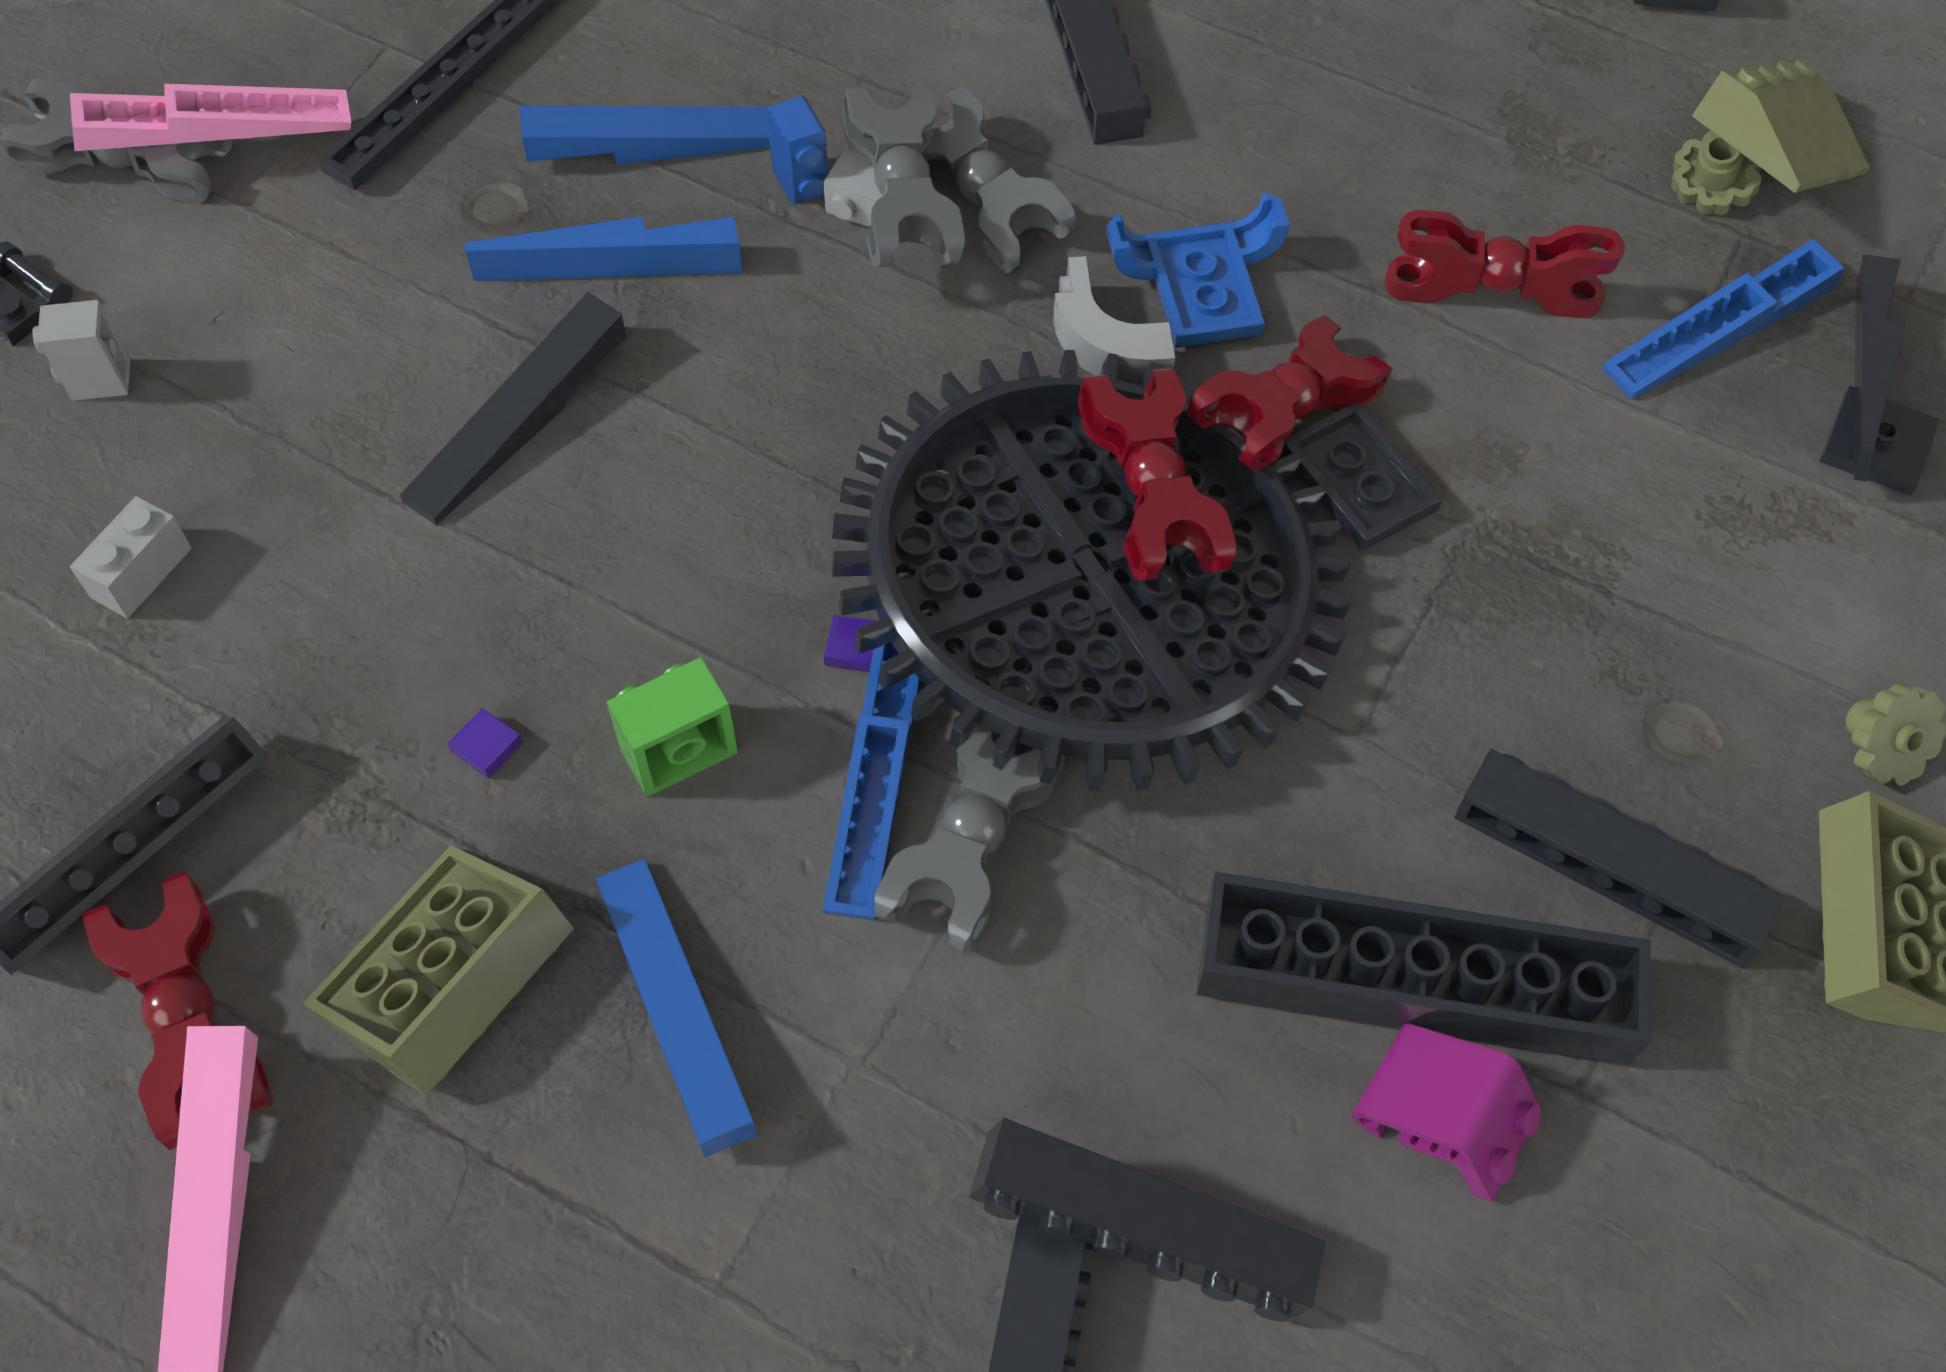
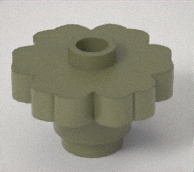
(1714, 175)
(1896, 733)

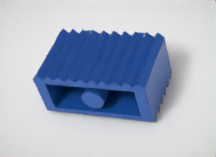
(798, 149)

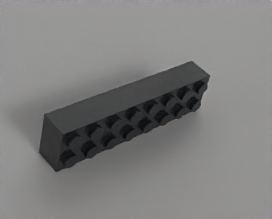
(1426, 968)

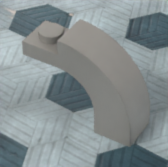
(1094, 334)

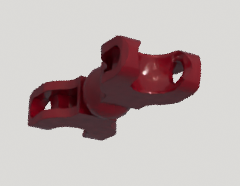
(1545, 270)
(1270, 402)
(1167, 502)
(167, 971)

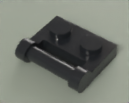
(17, 310)

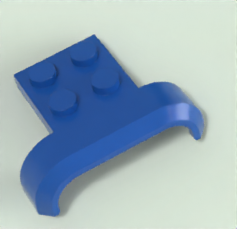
(1204, 271)

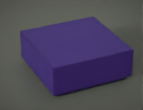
(840, 645)
(485, 743)

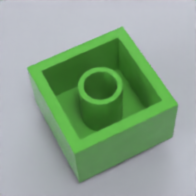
(673, 726)

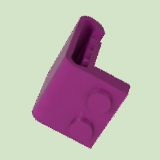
(1452, 1105)

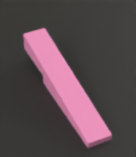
(204, 114)
(207, 1197)

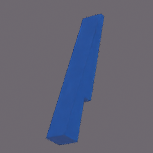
(640, 131)
(609, 251)
(1725, 319)
(871, 793)
(676, 1009)

